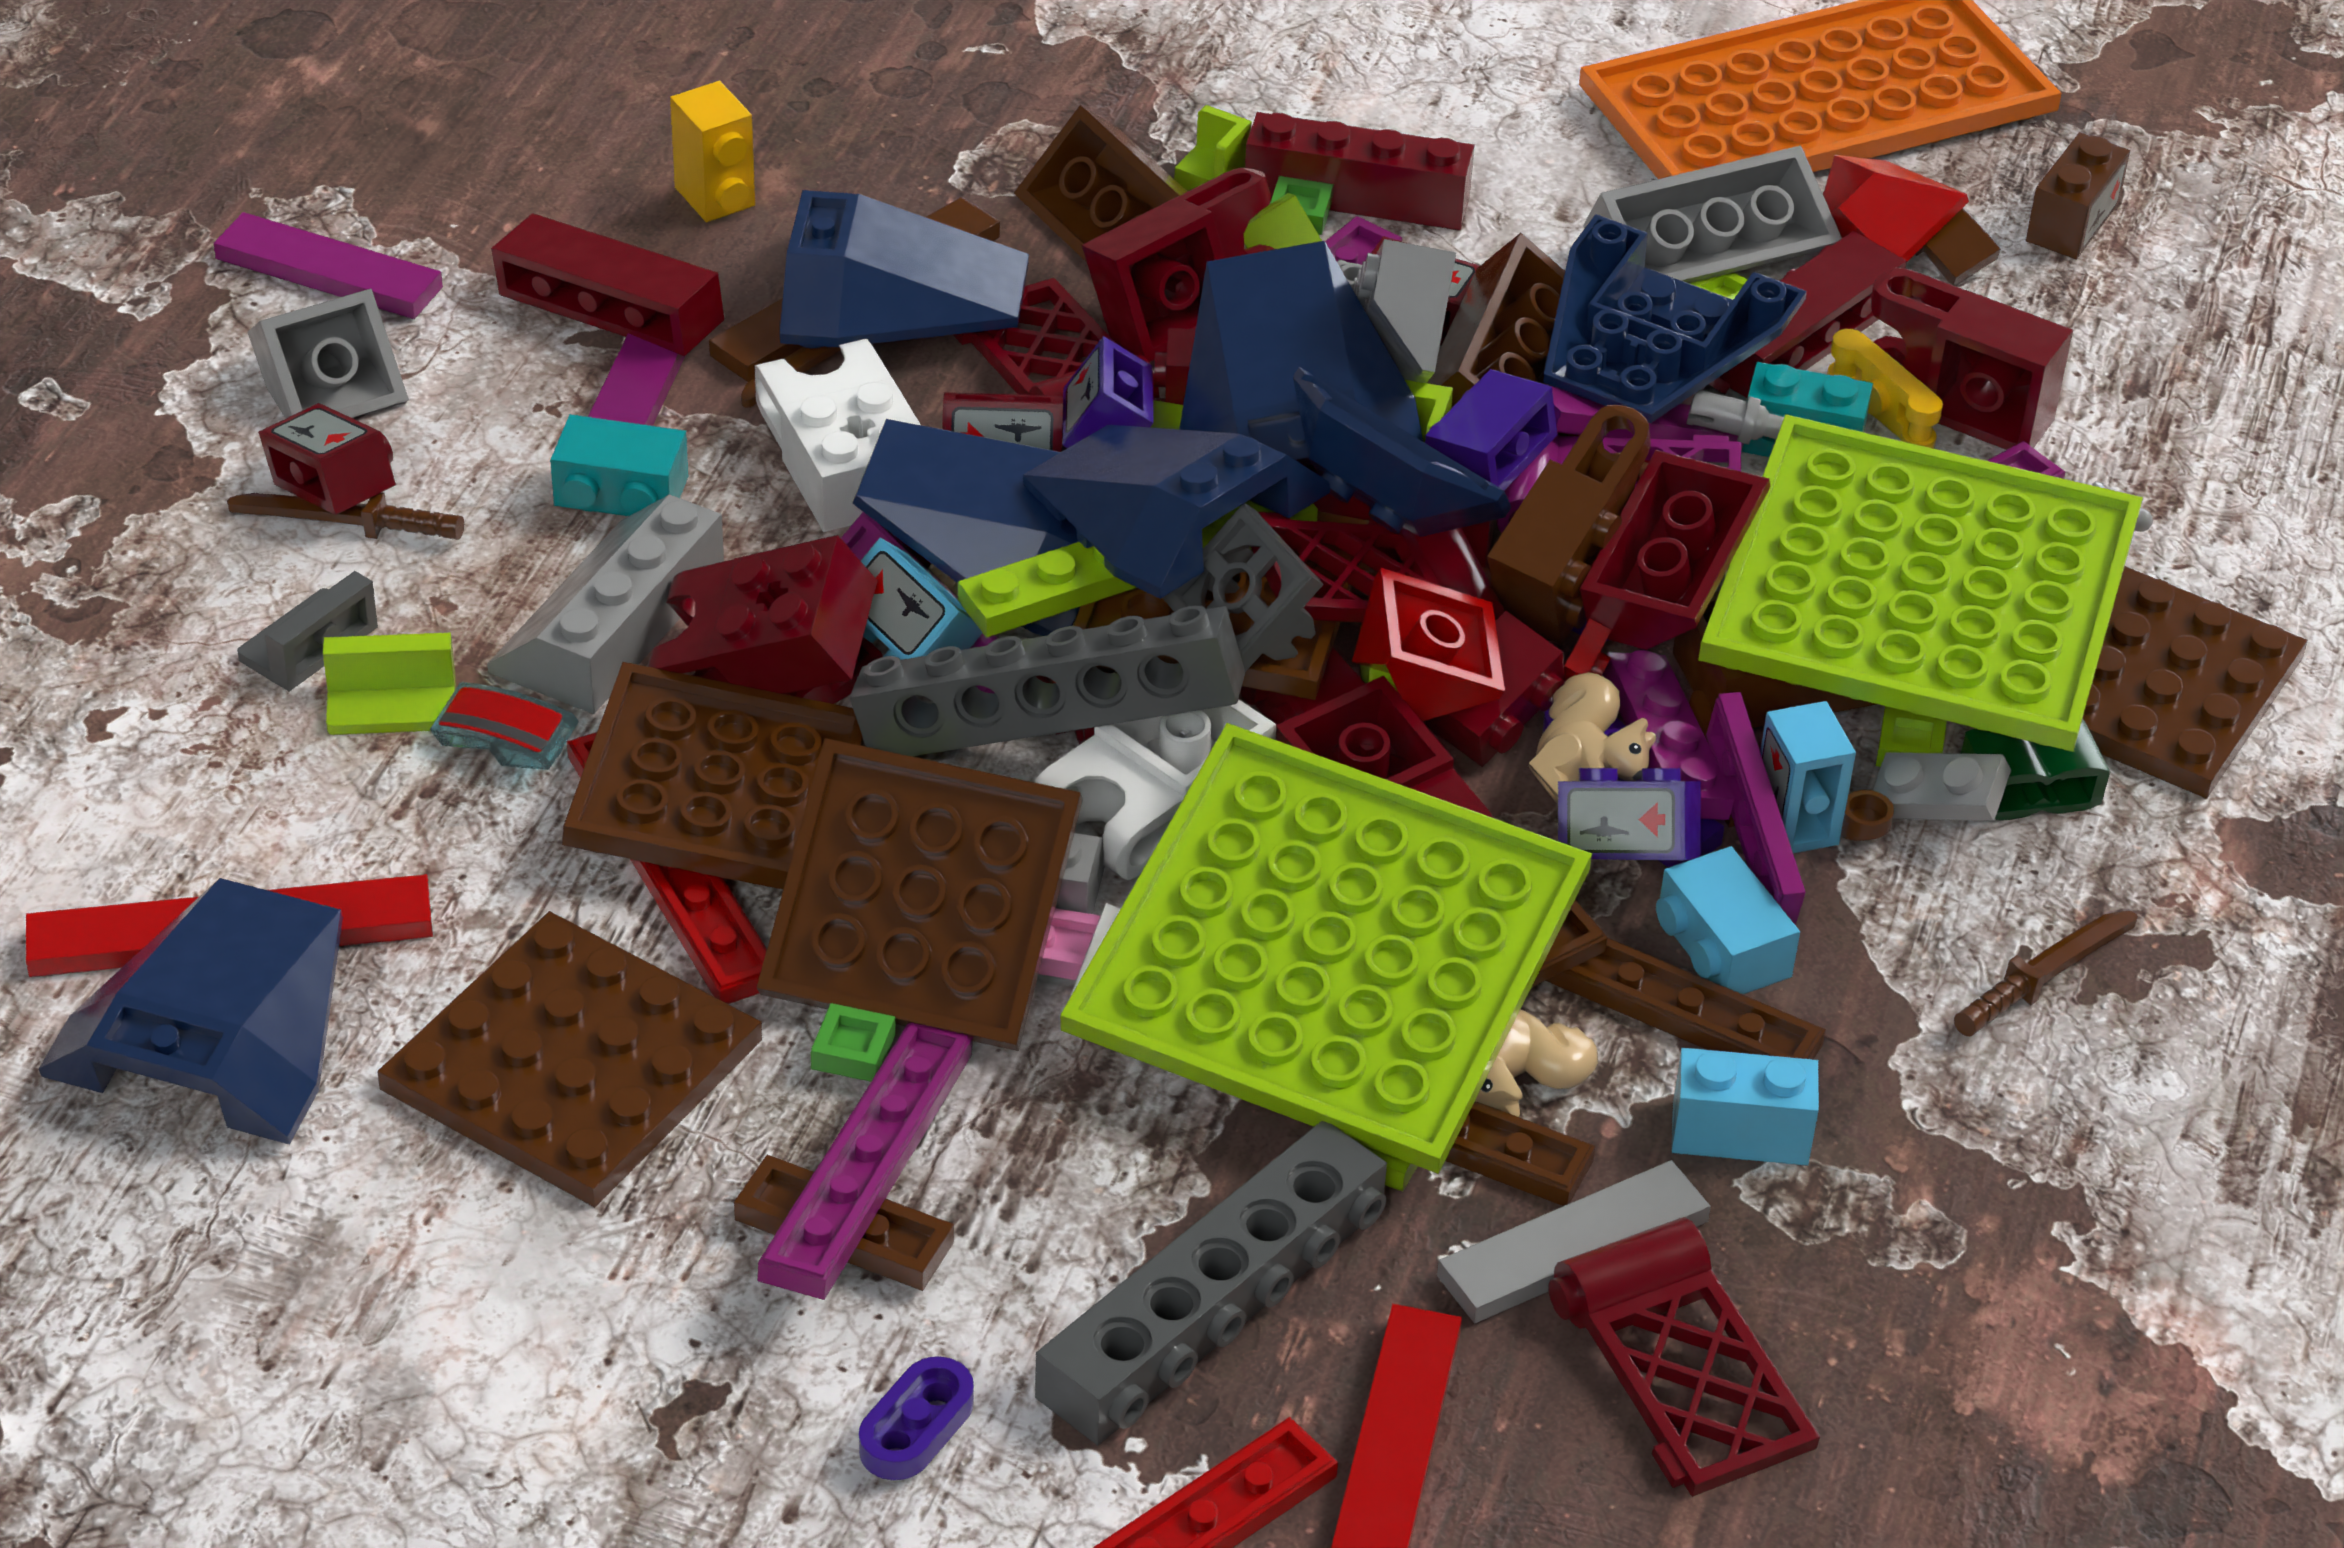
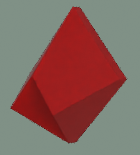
(1889, 203)
(1432, 644)

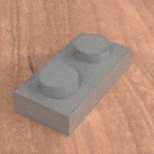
(1943, 785)

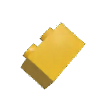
(713, 151)

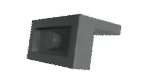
(293, 644)

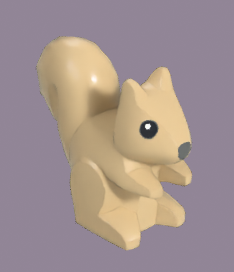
(1577, 738)
(1550, 1054)

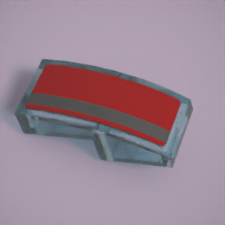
(508, 723)

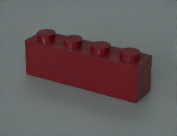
(1371, 169)
(608, 283)
(1836, 299)

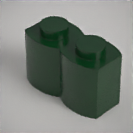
(2044, 775)

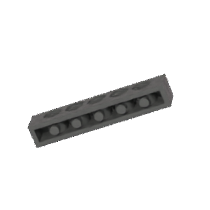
(1025, 707)
(1210, 1282)

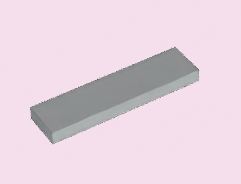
(1523, 1259)

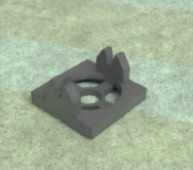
(1229, 555)

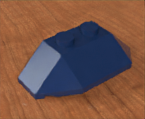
(1388, 467)

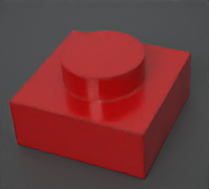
(1587, 652)

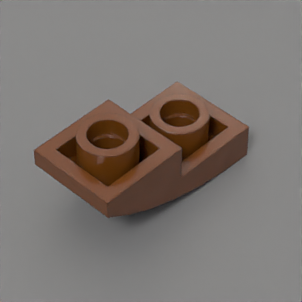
(1960, 248)

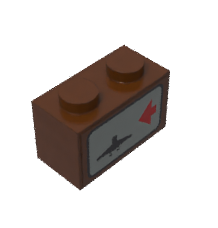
(2077, 195)

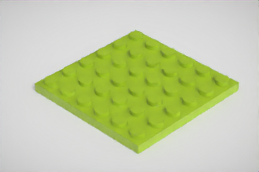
(1925, 582)
(1328, 946)

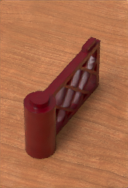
(1017, 366)
(1435, 558)
(1633, 1286)

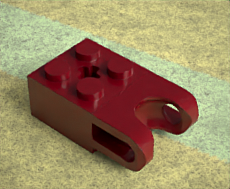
(1156, 264)
(1981, 357)
(772, 618)
(1381, 737)

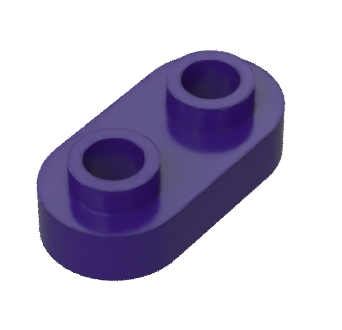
(911, 1423)

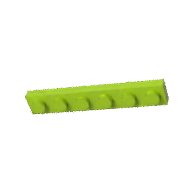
(1056, 582)

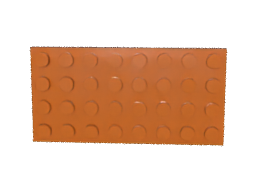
(1829, 79)

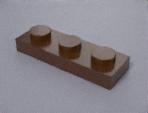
(896, 1245)

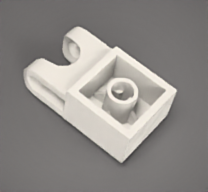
(830, 425)
(1140, 774)

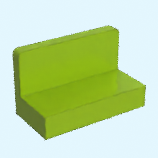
(387, 682)

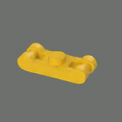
(1896, 395)

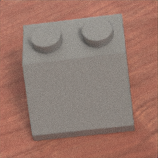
(329, 357)

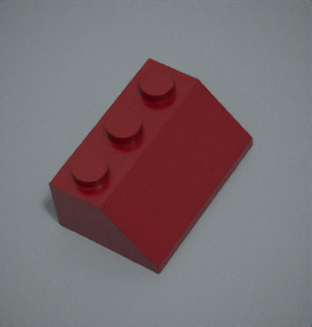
(1670, 548)

